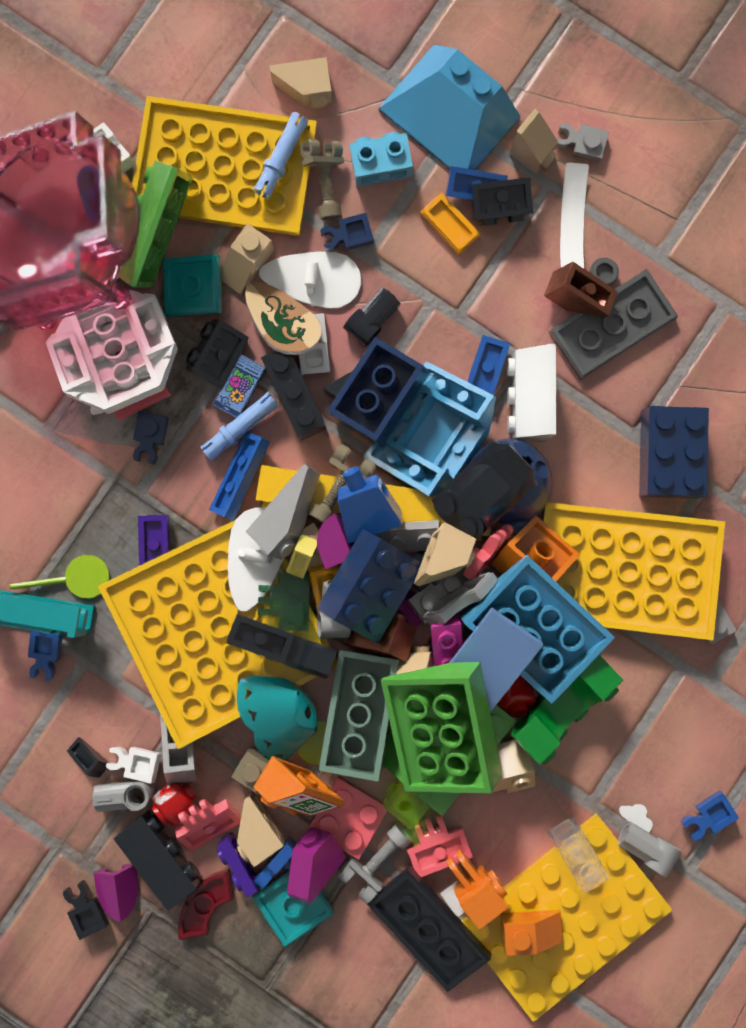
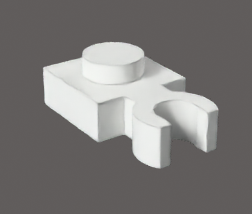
(138, 764)

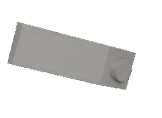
(284, 518)
(180, 763)

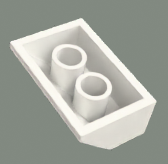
(532, 393)

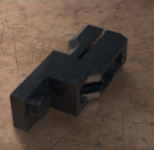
(281, 646)

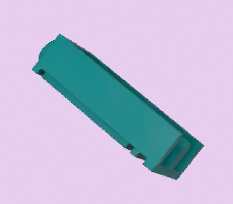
(45, 614)

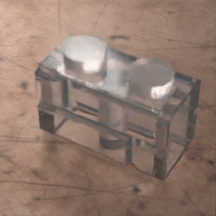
(578, 855)

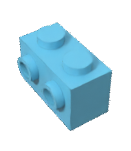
(381, 159)

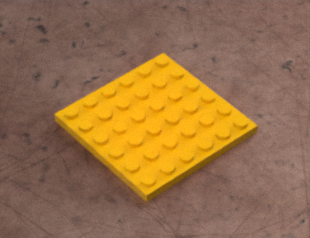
(177, 629)

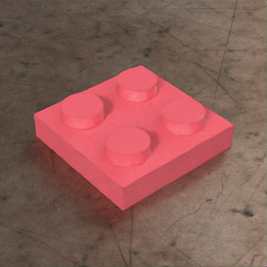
(354, 821)

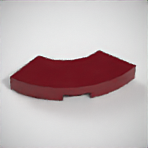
(202, 902)

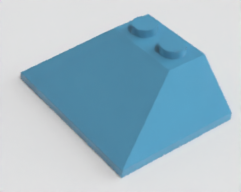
(451, 108)
(436, 432)

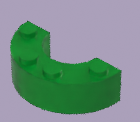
(548, 723)

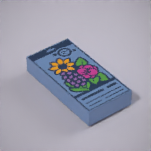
(239, 386)

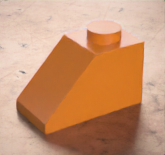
(530, 931)

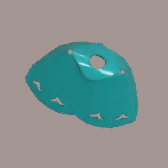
(279, 714)

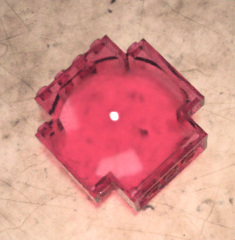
(62, 222)

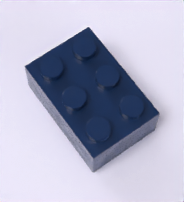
(378, 392)
(674, 452)
(369, 586)

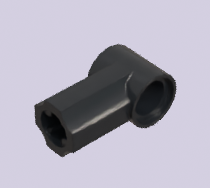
(367, 323)

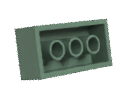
(357, 717)

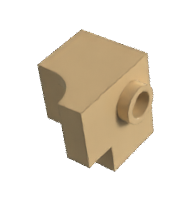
(516, 768)

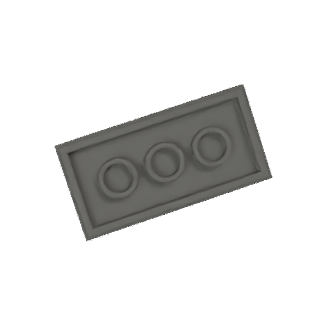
(595, 340)

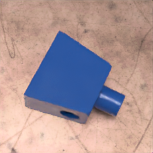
(366, 505)

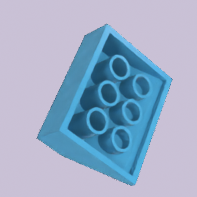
(549, 613)

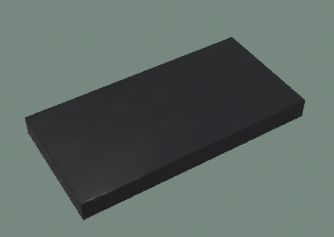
(429, 929)

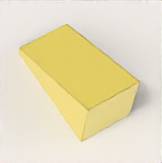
(302, 556)

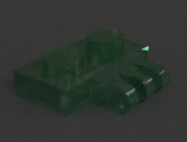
(287, 601)

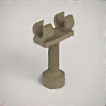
(332, 157)
(323, 511)

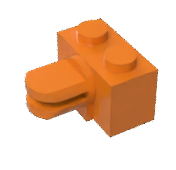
(479, 892)

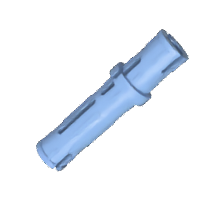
(275, 166)
(237, 428)

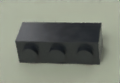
(294, 394)
(158, 859)

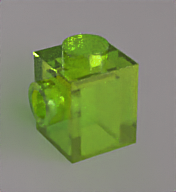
(404, 804)

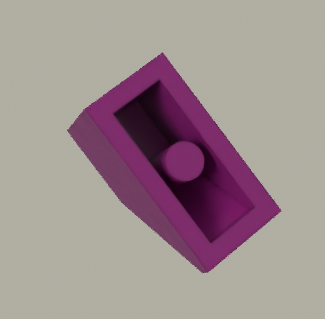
(313, 864)

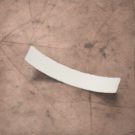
(573, 214)

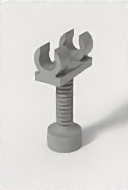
(397, 839)

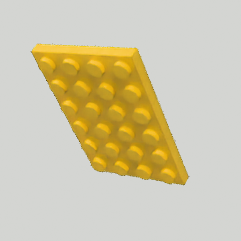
(225, 158)
(642, 568)
(593, 923)

